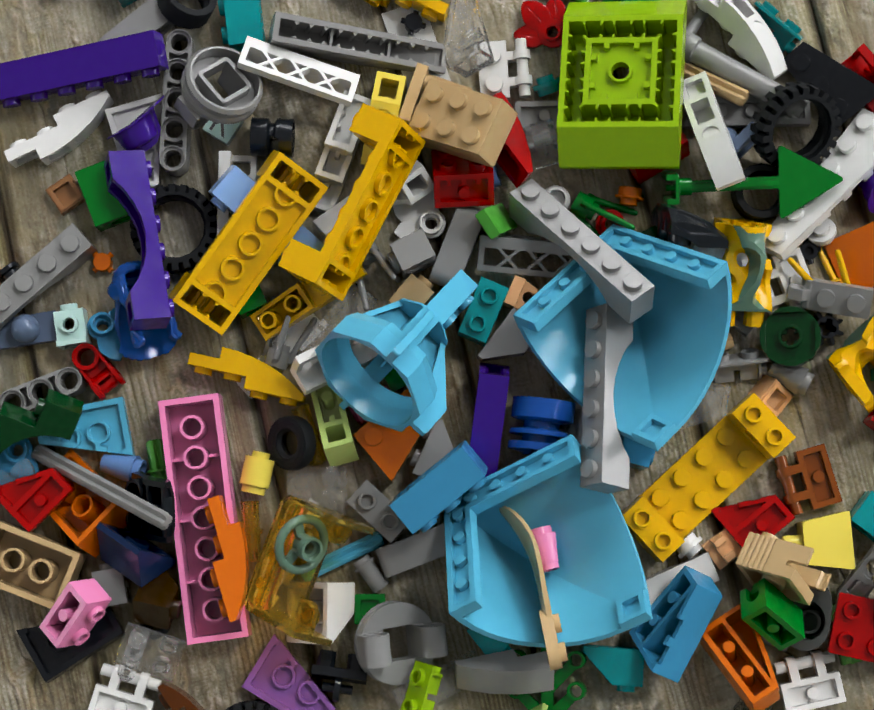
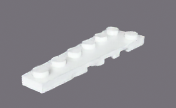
(849, 159)

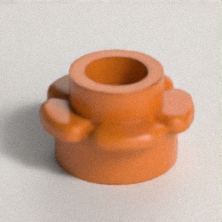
(629, 195)

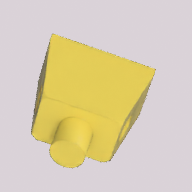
(829, 538)

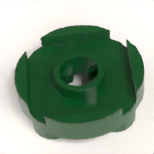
(778, 325)

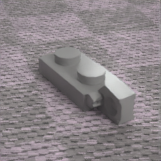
(833, 297)

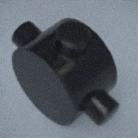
(413, 23)
(809, 251)

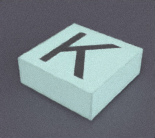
(222, 132)

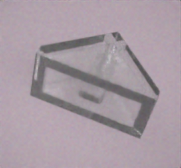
(542, 143)

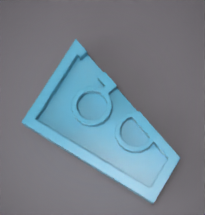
(100, 428)

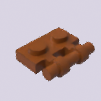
(816, 476)

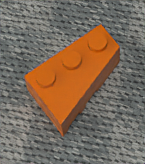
(387, 446)
(742, 659)

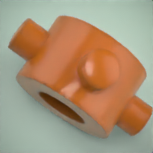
(102, 262)

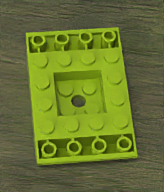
(627, 119)

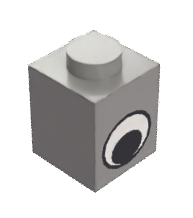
(114, 584)

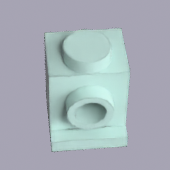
(78, 334)

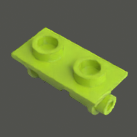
(422, 680)

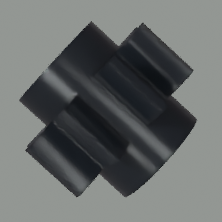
(831, 324)

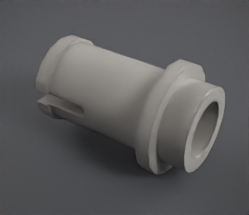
(370, 573)

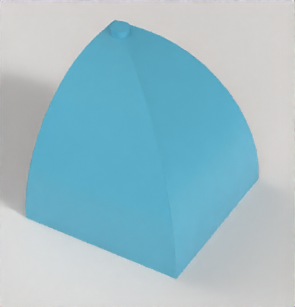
(672, 346)
(490, 576)

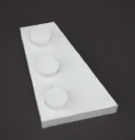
(124, 115)

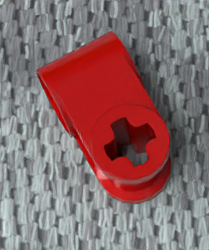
(98, 371)

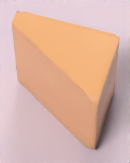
(772, 394)

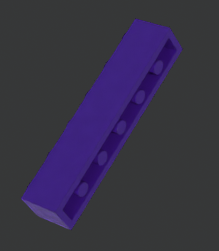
(82, 67)

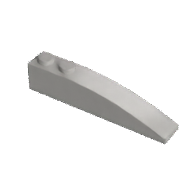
(354, 44)

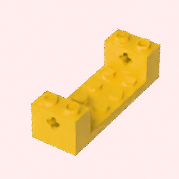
(371, 199)
(249, 242)
(705, 476)

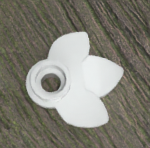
(415, 217)

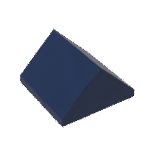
(132, 554)

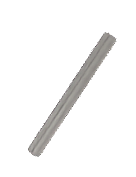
(102, 487)

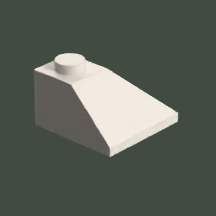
(335, 607)

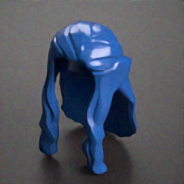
(137, 344)

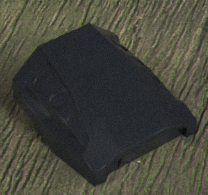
(685, 227)
(157, 492)

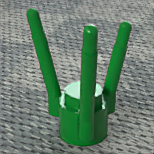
(588, 205)

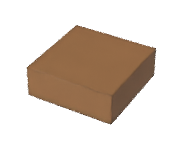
(66, 194)

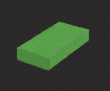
(496, 221)

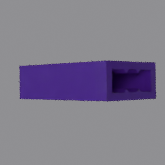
(489, 413)

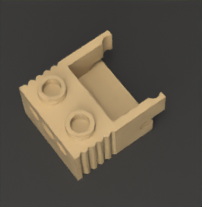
(782, 566)

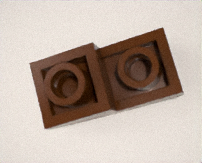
(176, 698)

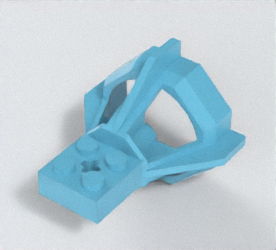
(407, 339)

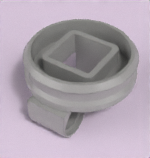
(200, 99)
(373, 647)

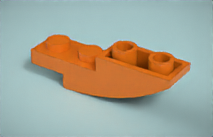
(233, 571)

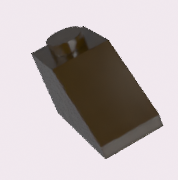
(157, 602)

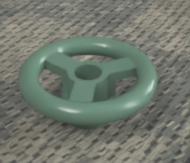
(304, 545)

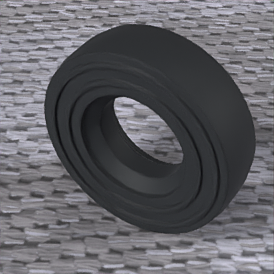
(305, 442)

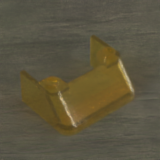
(283, 596)

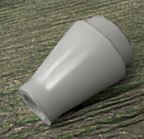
(794, 379)

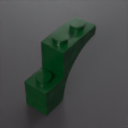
(52, 416)

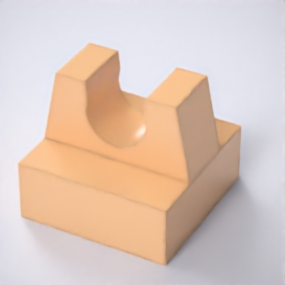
(516, 291)
(722, 549)

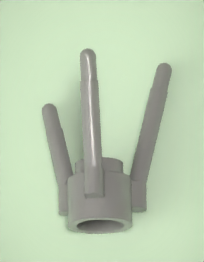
(373, 255)
(278, 353)

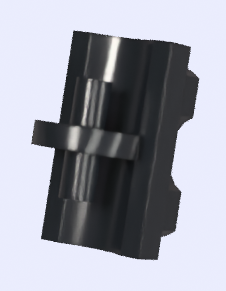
(326, 669)

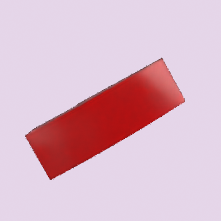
(515, 154)

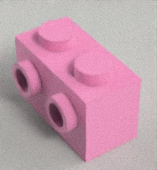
(75, 613)

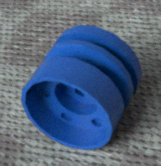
(541, 422)

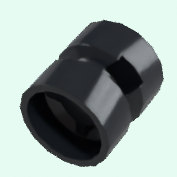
(262, 136)

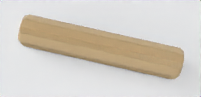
(720, 86)

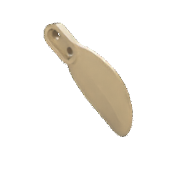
(549, 622)

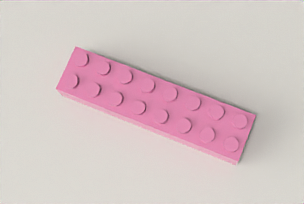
(199, 469)

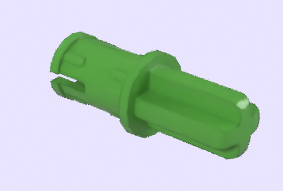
(156, 458)

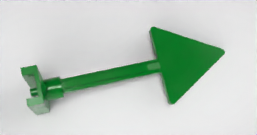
(796, 182)

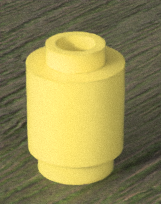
(256, 473)

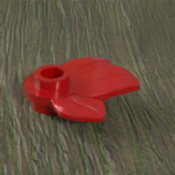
(539, 21)

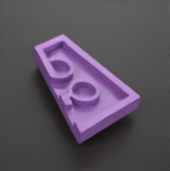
(284, 682)

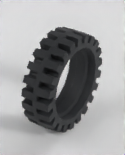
(778, 103)
(202, 204)

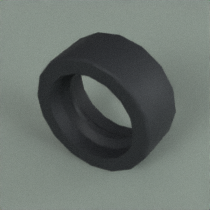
(186, 17)
(741, 205)

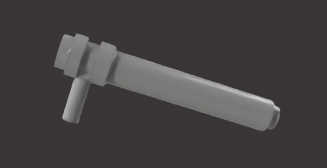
(729, 68)

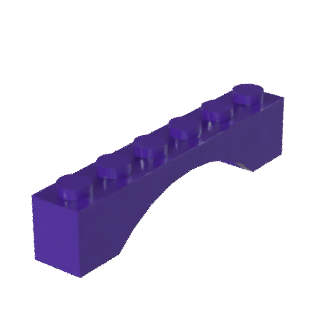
(129, 183)

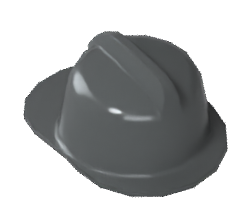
(816, 620)

